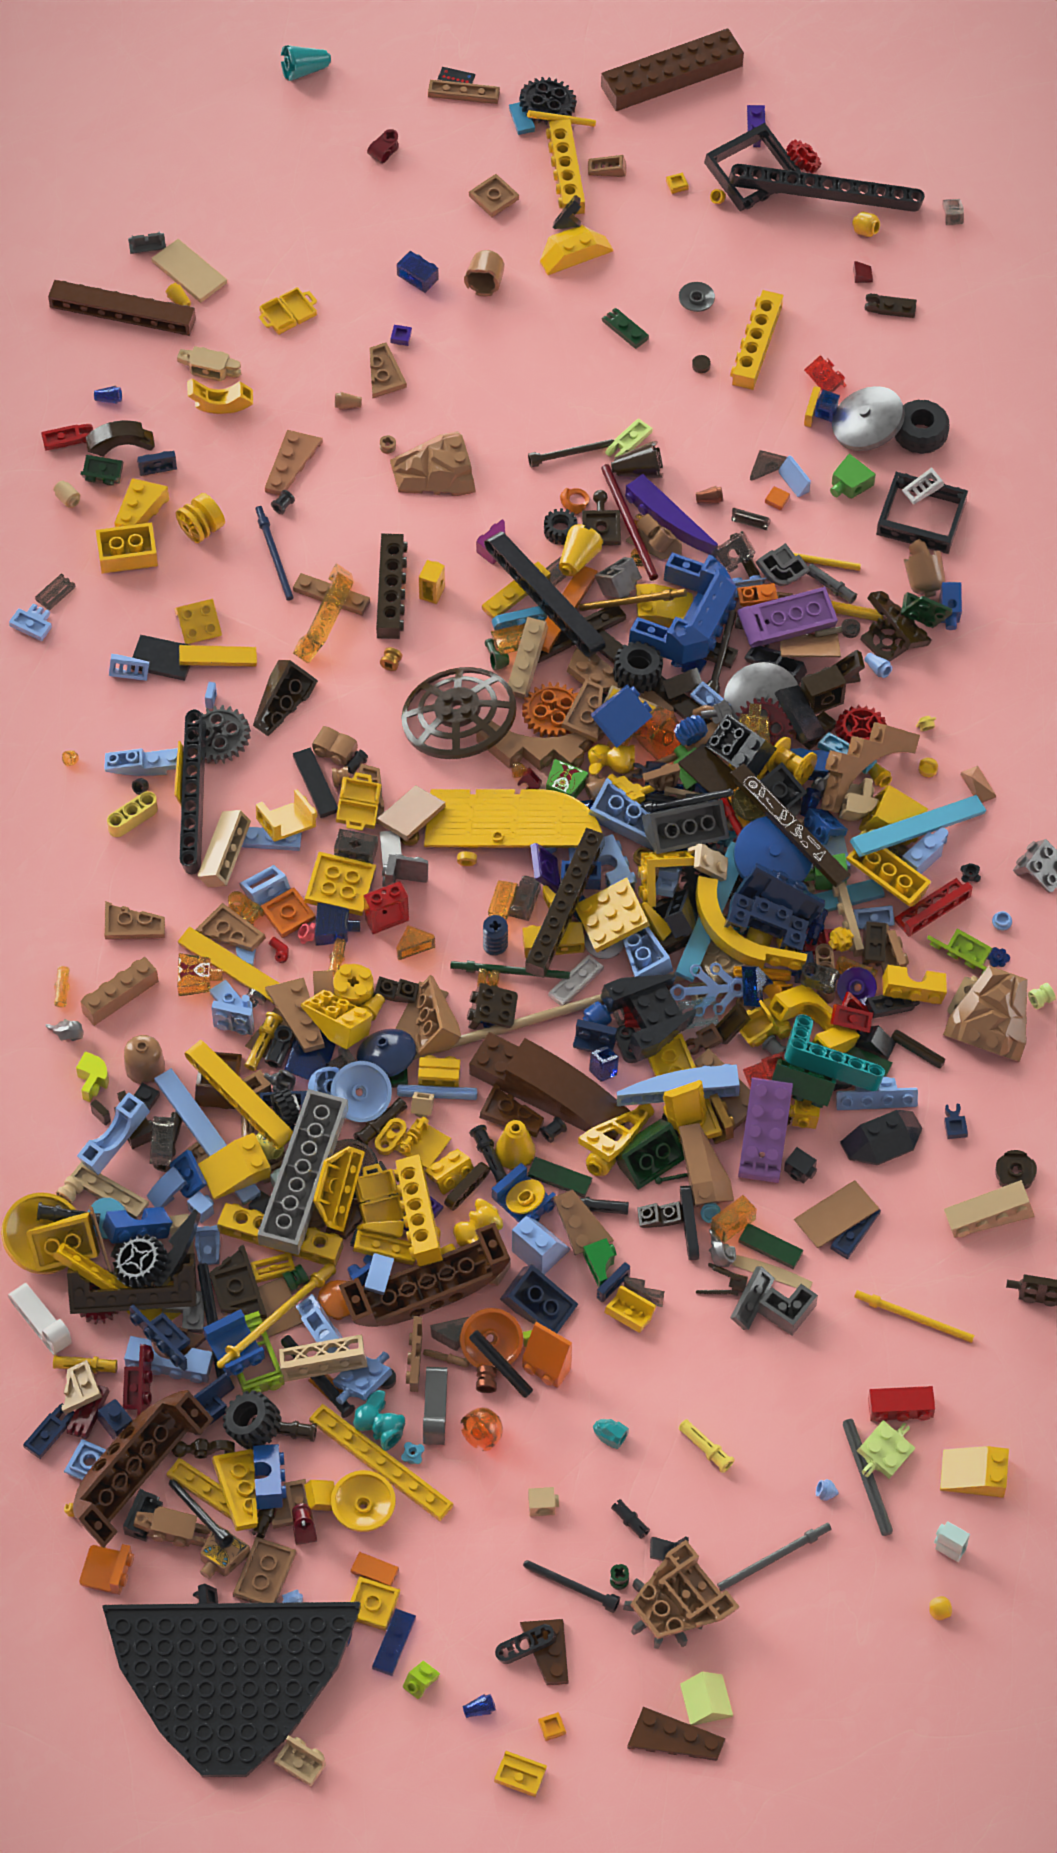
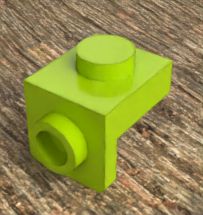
(420, 1678)

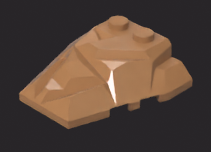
(435, 466)
(993, 1014)
(681, 1596)

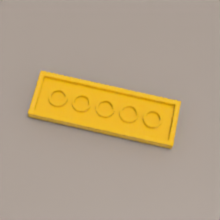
(677, 1057)

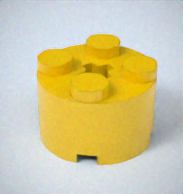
(354, 984)

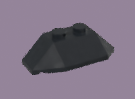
(883, 1138)

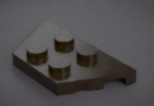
(236, 1285)

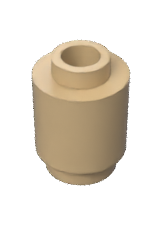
(67, 494)

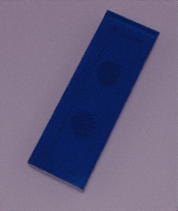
(394, 1642)

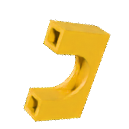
(807, 1002)

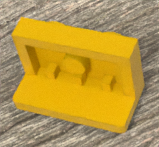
(450, 1170)
(630, 1309)

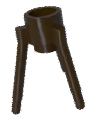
(737, 1282)

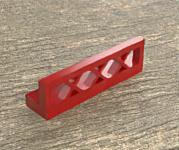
(935, 910)

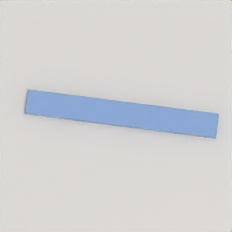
(197, 1123)

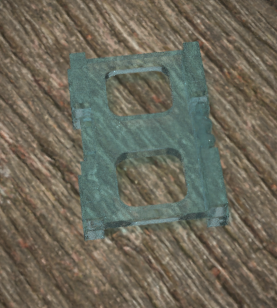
(698, 1004)

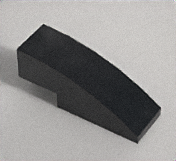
(763, 654)

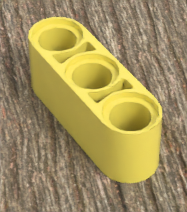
(135, 806)

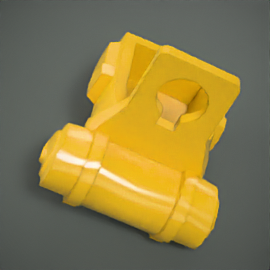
(763, 1025)

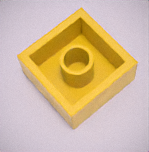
(319, 1494)

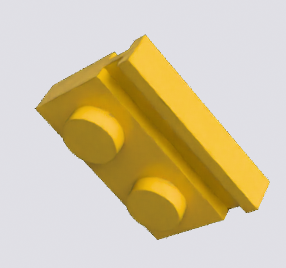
(520, 1773)

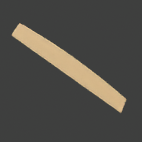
(780, 1275)

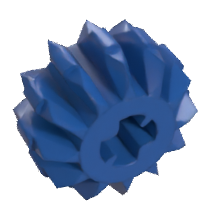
(691, 730)

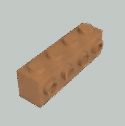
(119, 990)

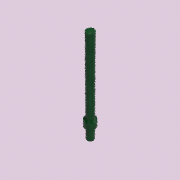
(472, 966)

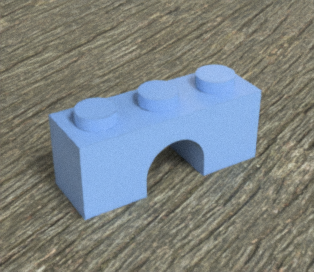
(613, 856)

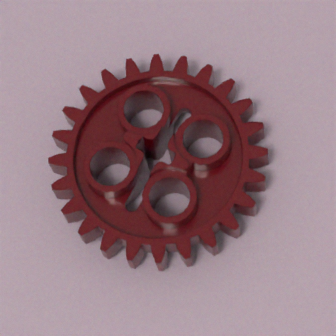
(775, 715)

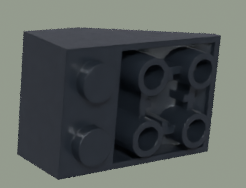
(740, 745)

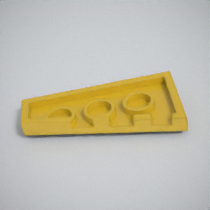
(237, 1483)

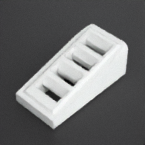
(938, 483)

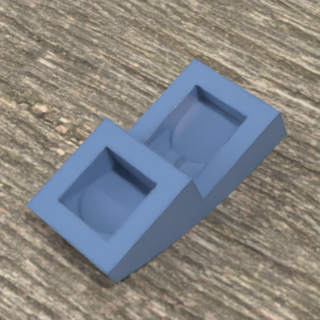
(166, 1187)

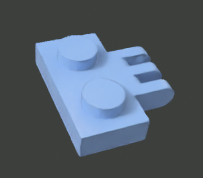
(32, 622)

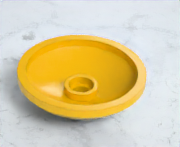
(359, 1489)

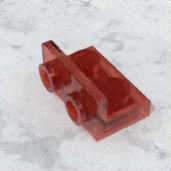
(823, 374)

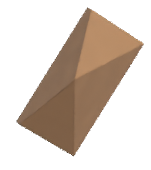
(978, 784)

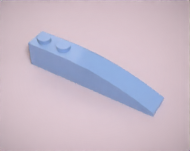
(715, 1079)

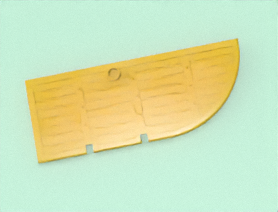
(508, 819)

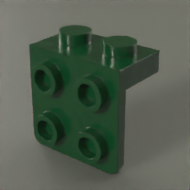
(924, 610)

